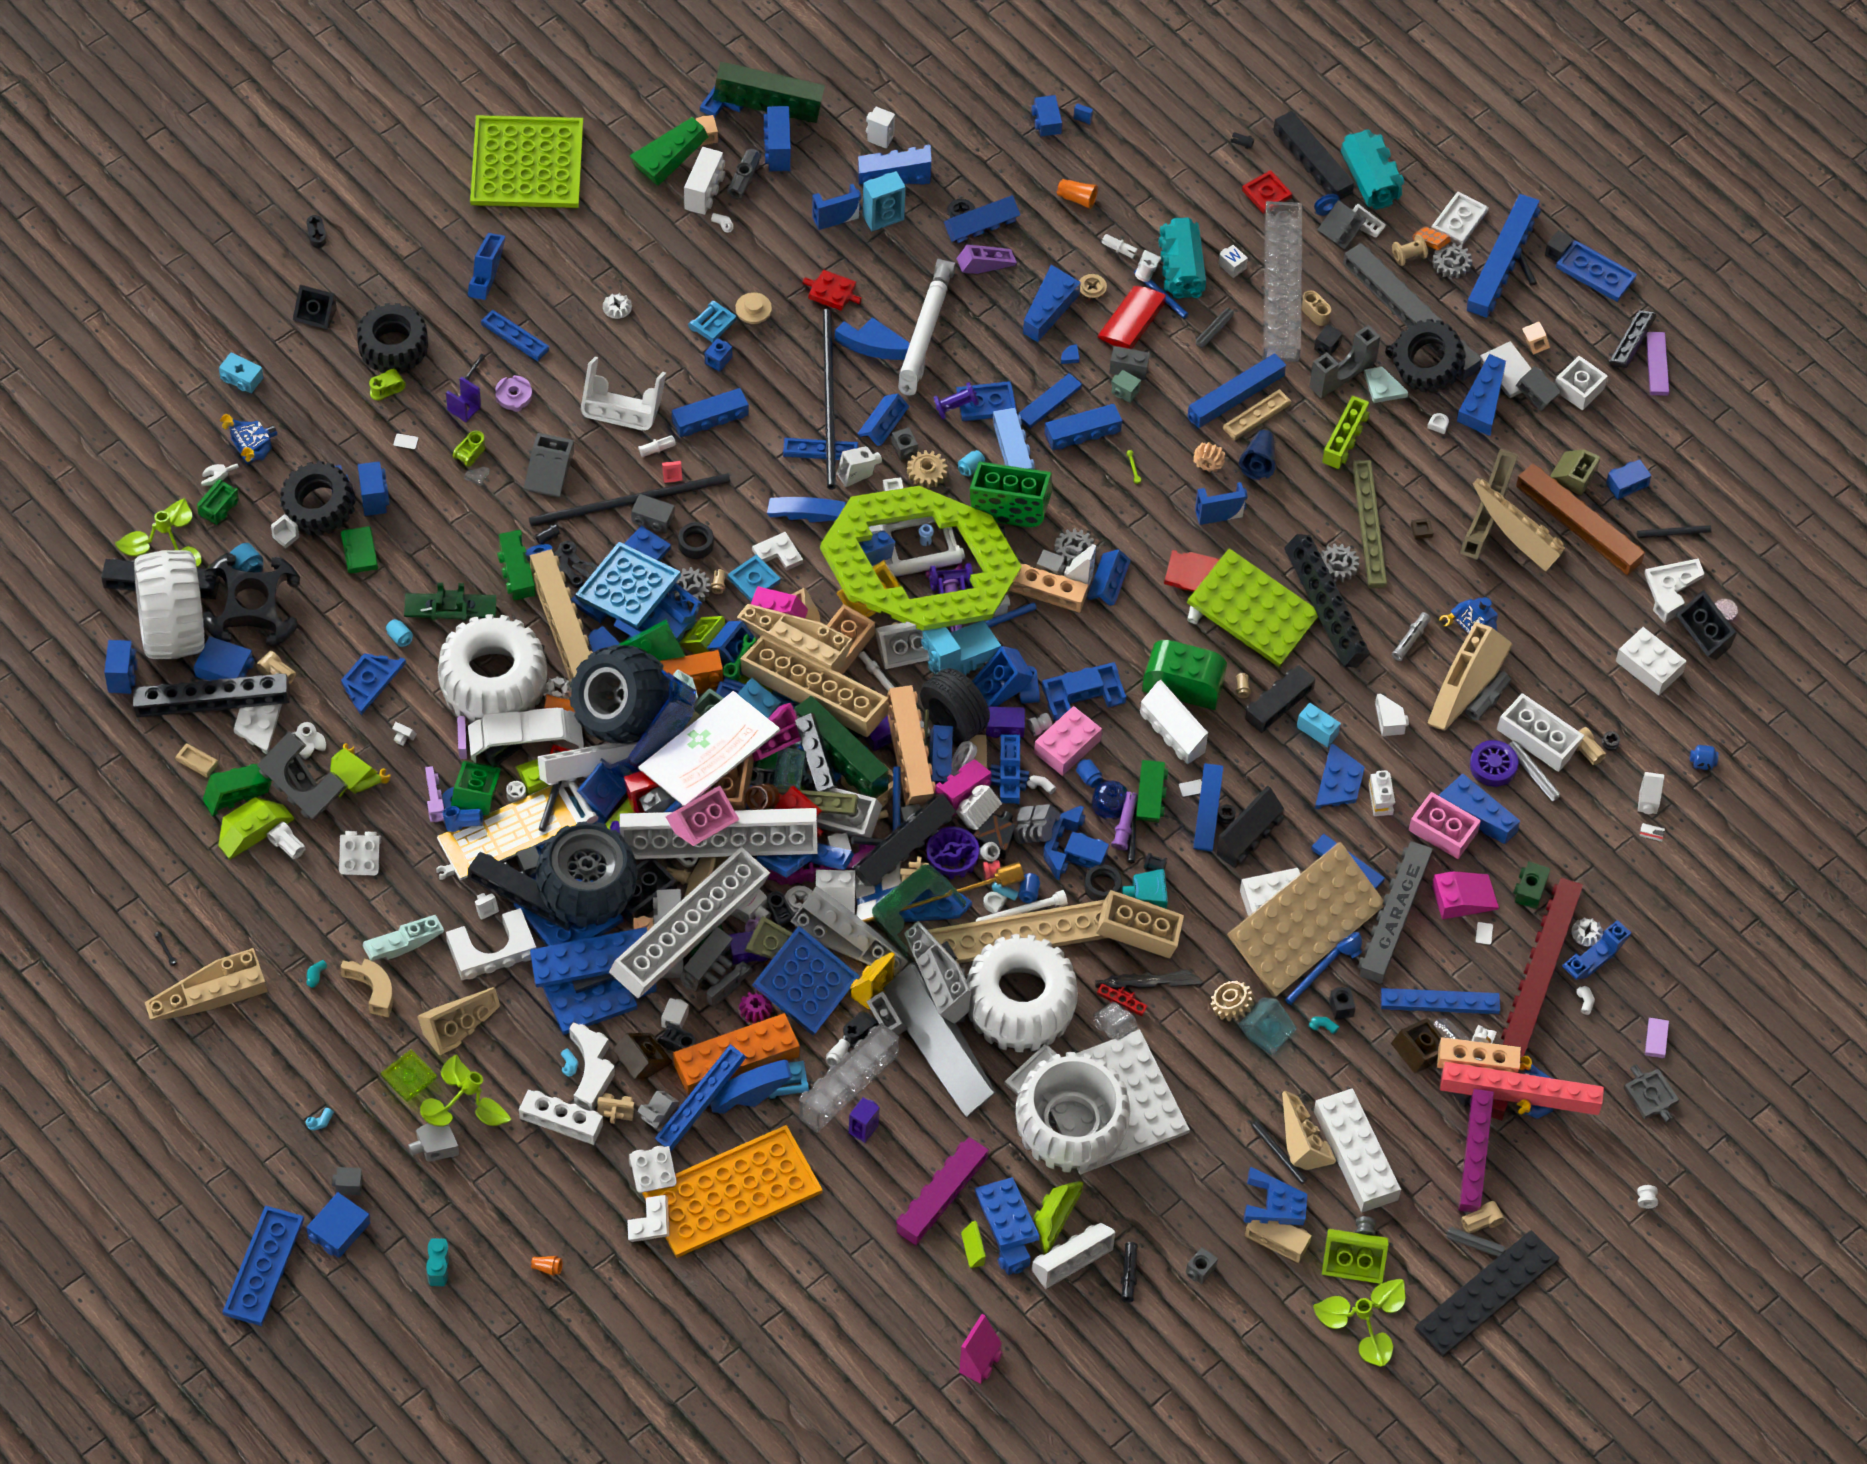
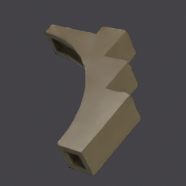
(1483, 523)

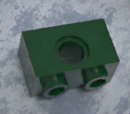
(1531, 895)

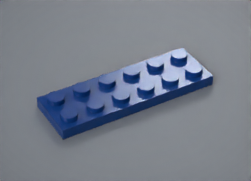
(642, 541)
(581, 957)
(263, 1265)

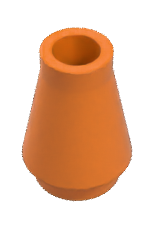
(549, 1264)

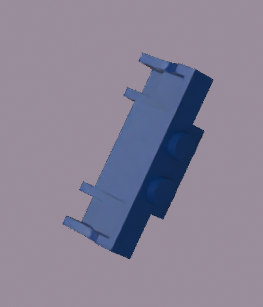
(1083, 685)

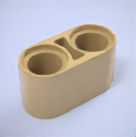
(1316, 308)

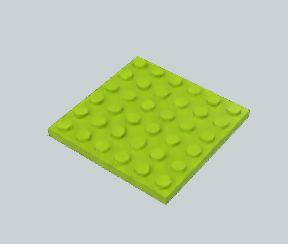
(527, 161)

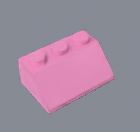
(703, 817)

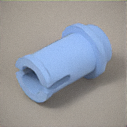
(926, 533)

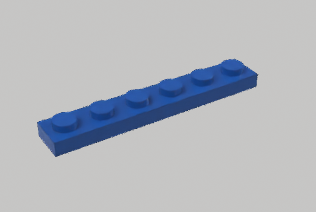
(1440, 1001)
(700, 1097)

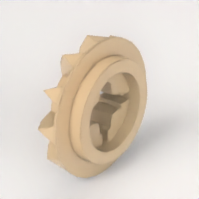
(1092, 280)

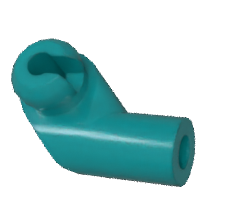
(313, 973)
(1324, 1022)

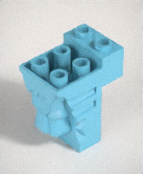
(961, 649)

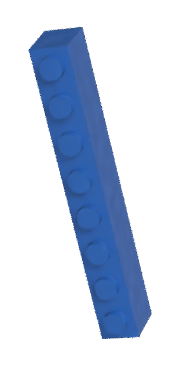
(1503, 256)

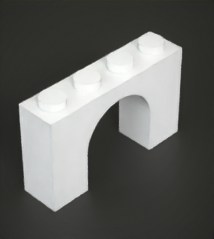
(473, 962)

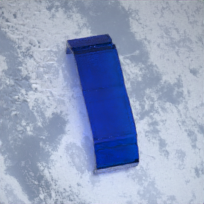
(664, 728)

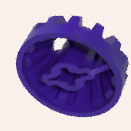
(951, 846)

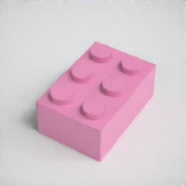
(1067, 740)
(1444, 825)

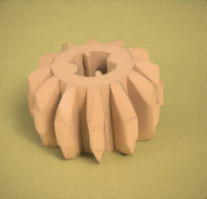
(1209, 457)

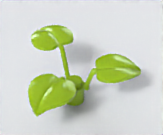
(177, 514)
(456, 1073)
(1336, 1309)

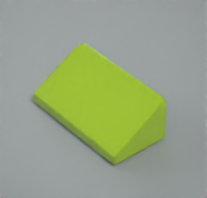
(973, 1245)

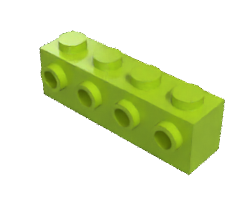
(1345, 432)

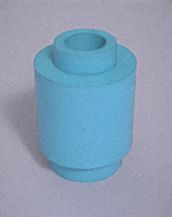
(969, 463)
(399, 633)

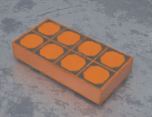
(1433, 238)

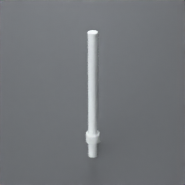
(874, 669)

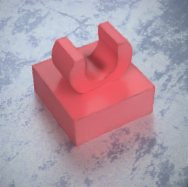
(672, 471)

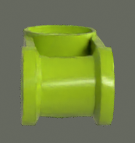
(387, 383)
(468, 450)

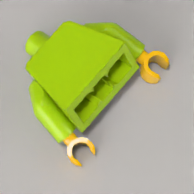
(356, 772)

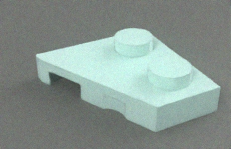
(1383, 385)

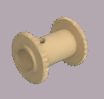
(1409, 250)

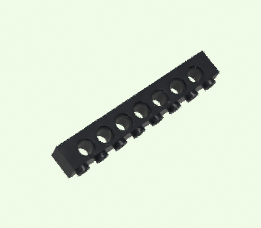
(1327, 600)
(211, 695)

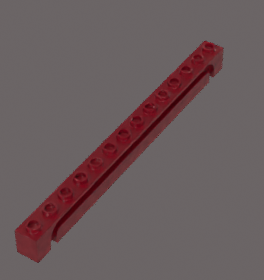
(1539, 972)

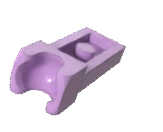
(435, 805)

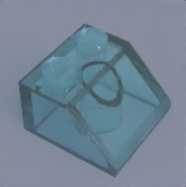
(1267, 1025)

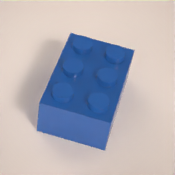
(777, 138)

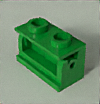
(217, 502)

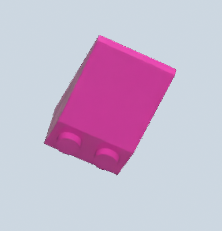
(1463, 894)
(980, 1351)

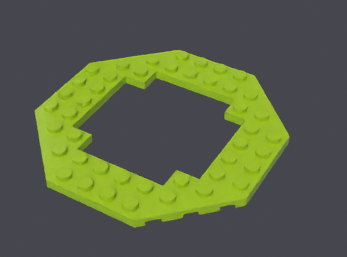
(929, 612)

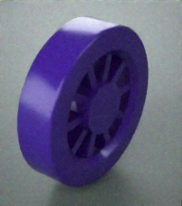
(1494, 763)

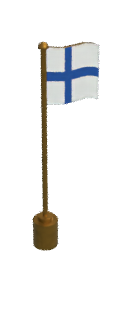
(868, 895)

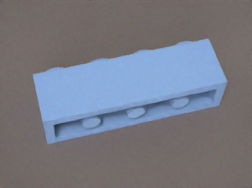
(1012, 439)

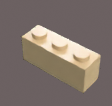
(1280, 1238)

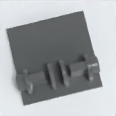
(1341, 224)

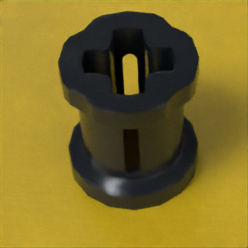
(1155, 863)

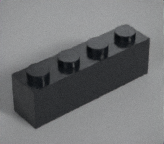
(1279, 698)

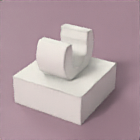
(403, 733)
(486, 905)

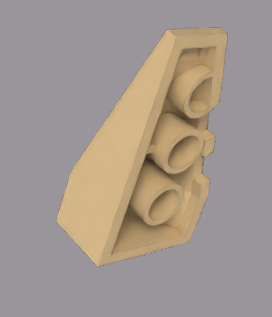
(453, 1021)
(1302, 1136)

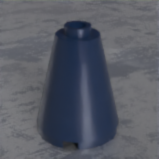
(1259, 456)

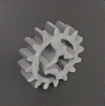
(1450, 261)
(1075, 545)
(1338, 562)
(690, 583)

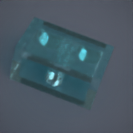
(789, 768)

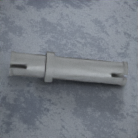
(1415, 631)

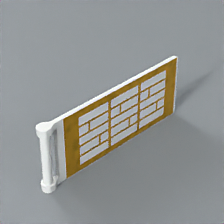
(513, 828)

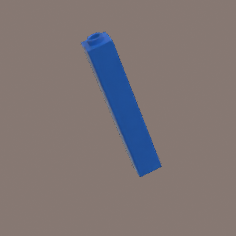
(1236, 390)

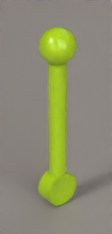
(1137, 480)

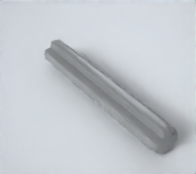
(1535, 772)

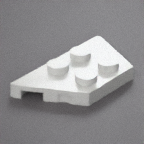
(257, 725)

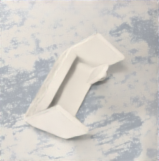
(619, 409)

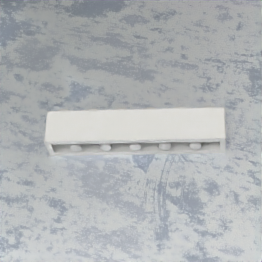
(580, 762)

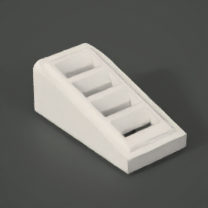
(1369, 218)

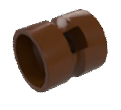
(762, 796)

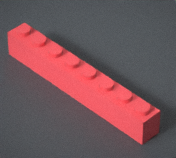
(1517, 1086)

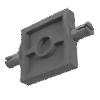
(1651, 1093)

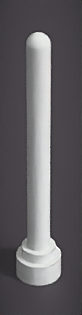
(1058, 898)

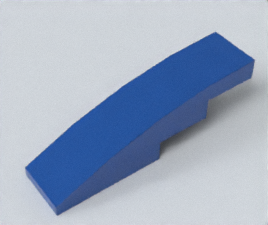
(805, 507)
(1010, 769)

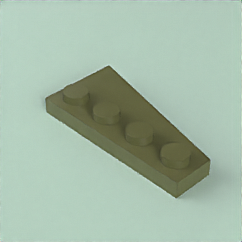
(767, 938)

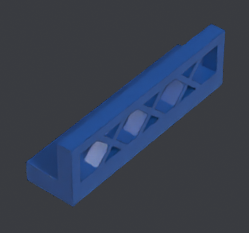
(678, 610)

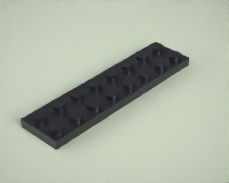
(1487, 1293)

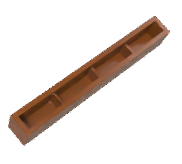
(1580, 519)

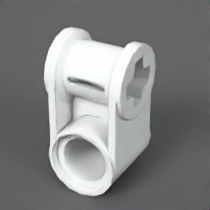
(1147, 265)

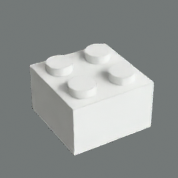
(1581, 382)

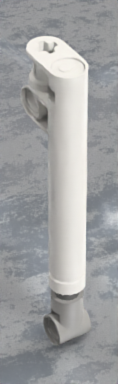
(915, 358)

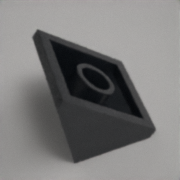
(314, 307)

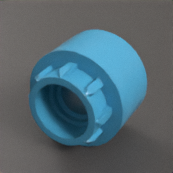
(247, 558)

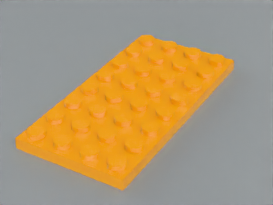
(736, 1190)

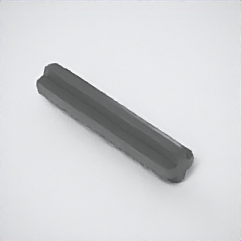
(1215, 327)
(1475, 1242)

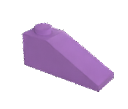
(982, 259)

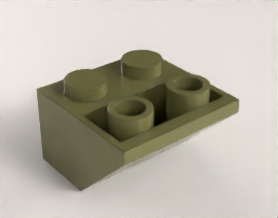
(1576, 470)

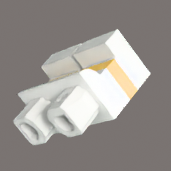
(1381, 793)

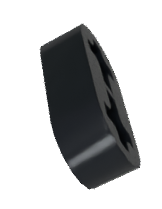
(312, 232)

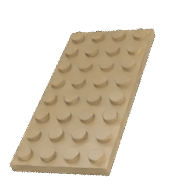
(1306, 919)

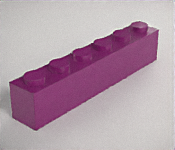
(1476, 1150)
(942, 1190)

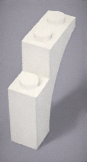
(597, 1072)

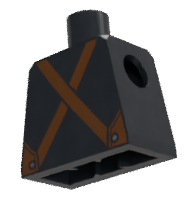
(997, 830)

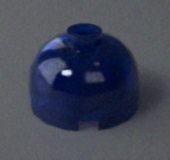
(1109, 799)

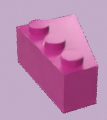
(779, 602)
(784, 718)
(961, 786)

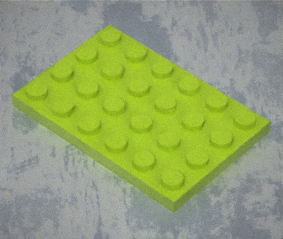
(1253, 607)

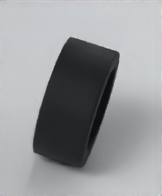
(696, 552)
(1102, 870)

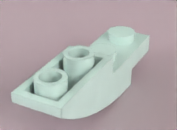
(404, 940)

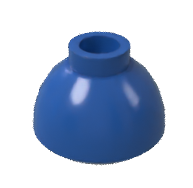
(1351, 945)

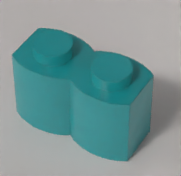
(437, 1262)

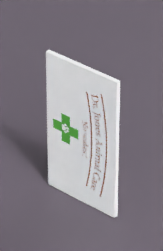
(709, 748)

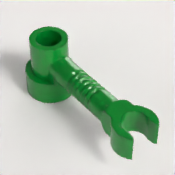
(732, 670)

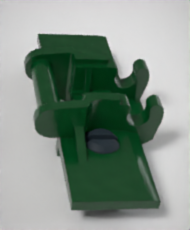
(449, 604)

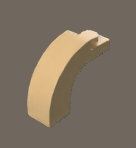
(374, 976)

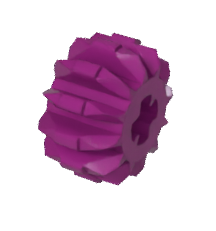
(750, 1013)

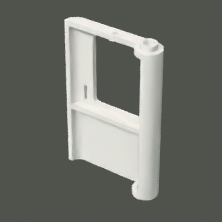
(905, 567)

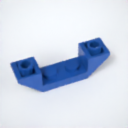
(1068, 820)
(1586, 964)

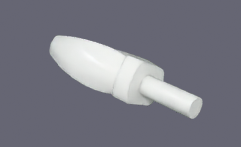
(219, 472)

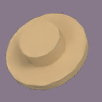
(753, 308)

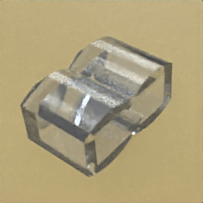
(1115, 1021)

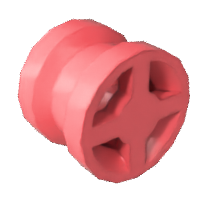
(989, 869)

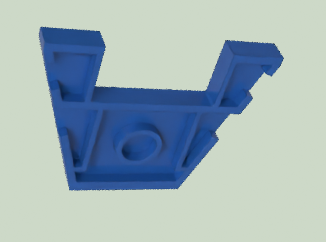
(1282, 1203)

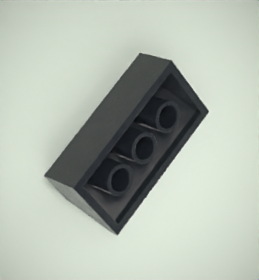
(1250, 828)

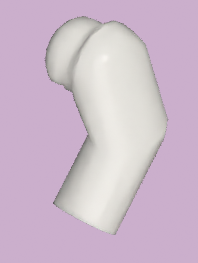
(724, 221)
(1041, 781)
(1588, 998)

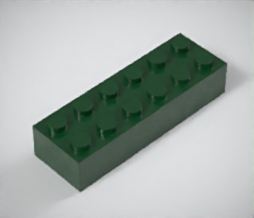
(764, 89)
(846, 752)

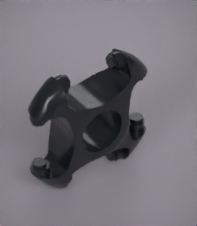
(263, 617)

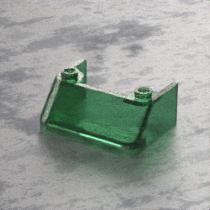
(887, 909)

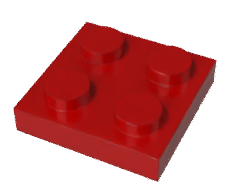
(1266, 188)

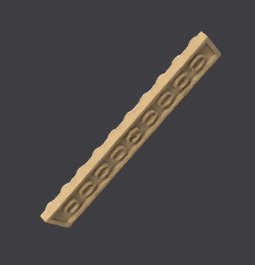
(1058, 925)

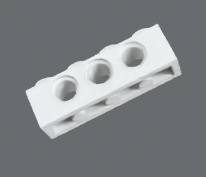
(565, 1125)

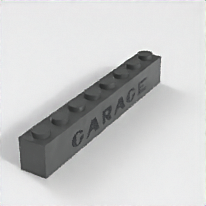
(1395, 913)

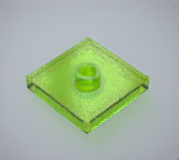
(408, 1075)

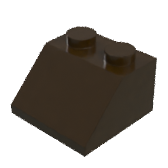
(1418, 1045)
(641, 1055)

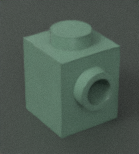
(1125, 386)

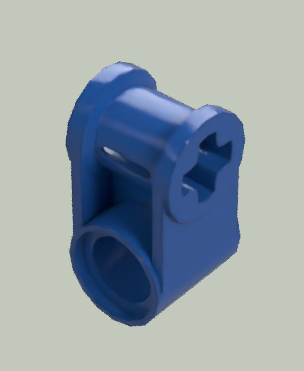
(1030, 693)

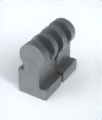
(1035, 823)

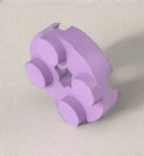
(517, 401)

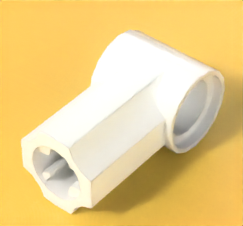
(283, 837)

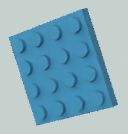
(628, 585)

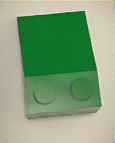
(475, 787)

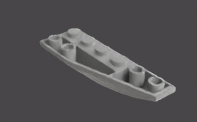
(843, 930)
(940, 973)

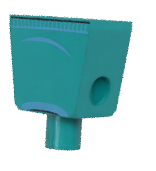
(1148, 888)

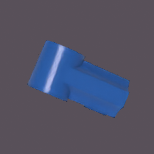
(456, 818)

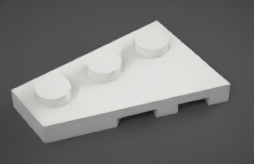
(1673, 577)

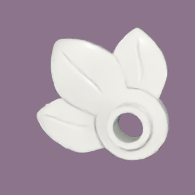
(312, 739)

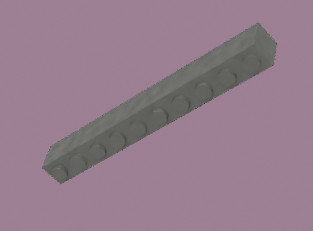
(1400, 299)

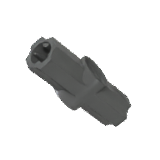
(744, 173)
(1488, 696)

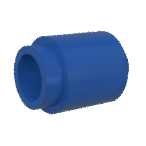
(1089, 773)
(1029, 888)

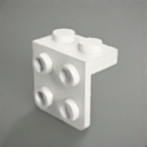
(359, 853)
(652, 1169)

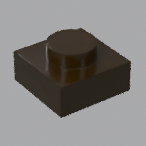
(1422, 528)

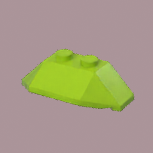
(250, 825)
(1055, 1213)

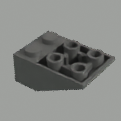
(549, 464)

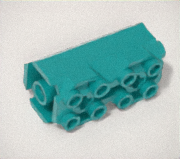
(1371, 170)
(1182, 258)

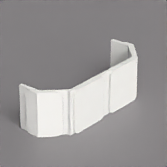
(524, 728)

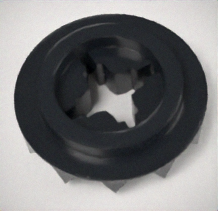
(953, 207)

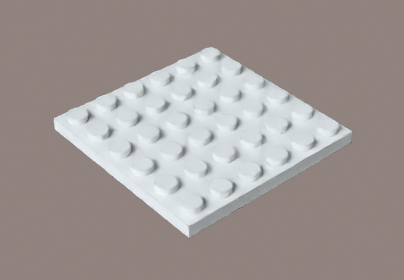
(1153, 1109)

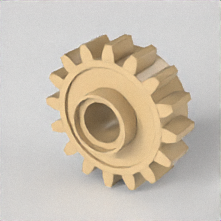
(927, 469)
(1232, 1000)

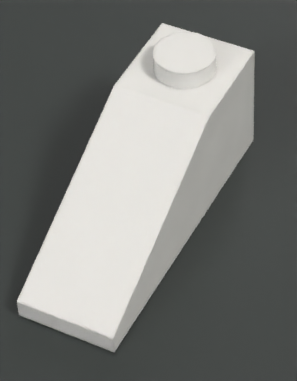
(1082, 566)

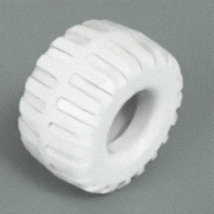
(169, 604)
(479, 695)
(1014, 1022)
(1079, 1081)

